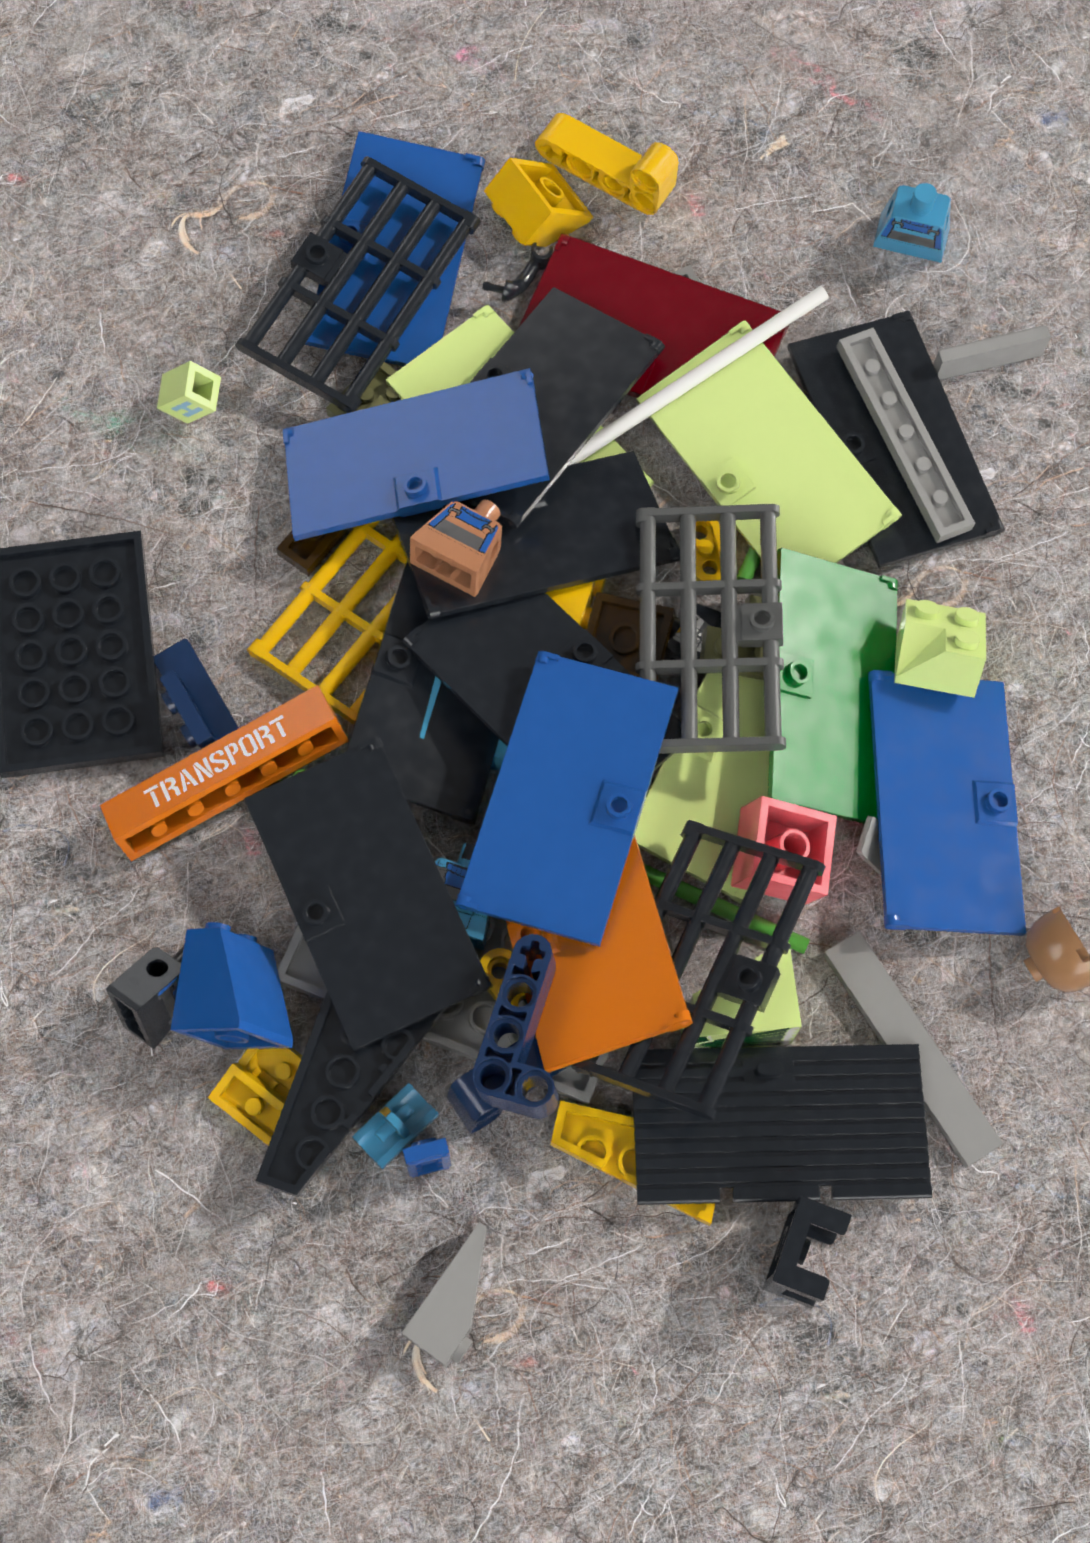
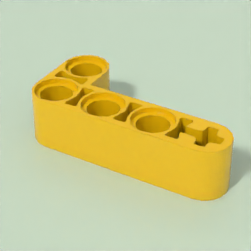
(609, 165)

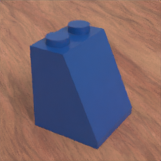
(230, 992)

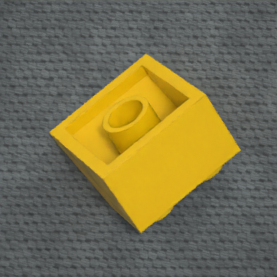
(536, 202)

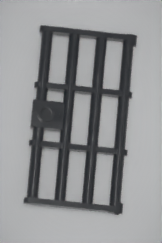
(333, 268)
(731, 976)

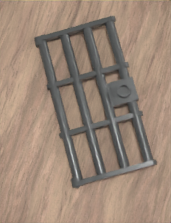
(740, 624)

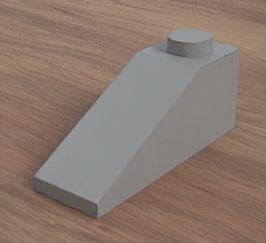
(448, 1311)

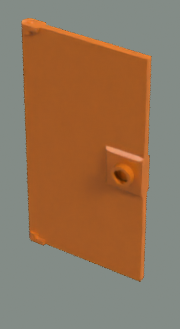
(611, 991)

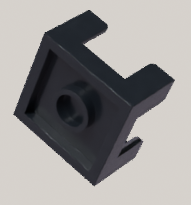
(803, 1220)

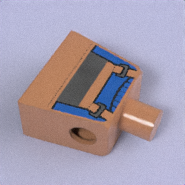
(459, 545)

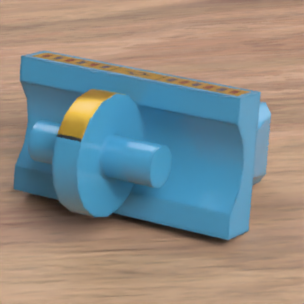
(395, 1126)

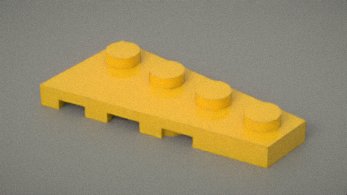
(608, 1145)

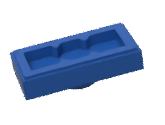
(427, 1157)

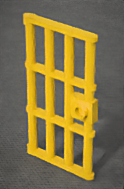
(340, 612)

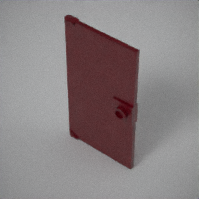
(650, 300)

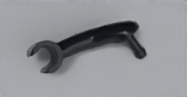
(524, 279)

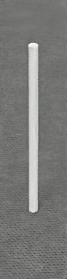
(702, 372)

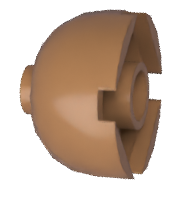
(1057, 953)

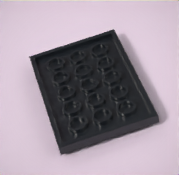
(76, 656)

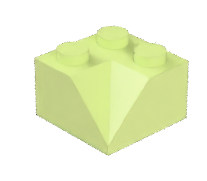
(940, 647)

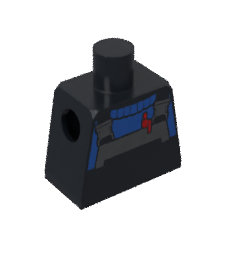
(147, 995)

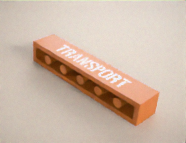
(223, 773)

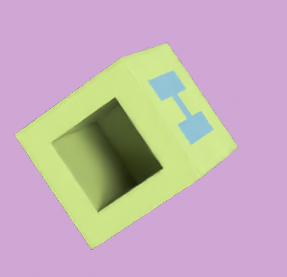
(188, 392)

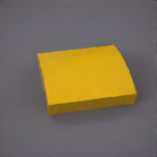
(257, 1088)

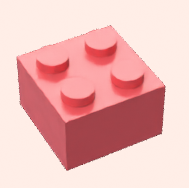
(788, 829)

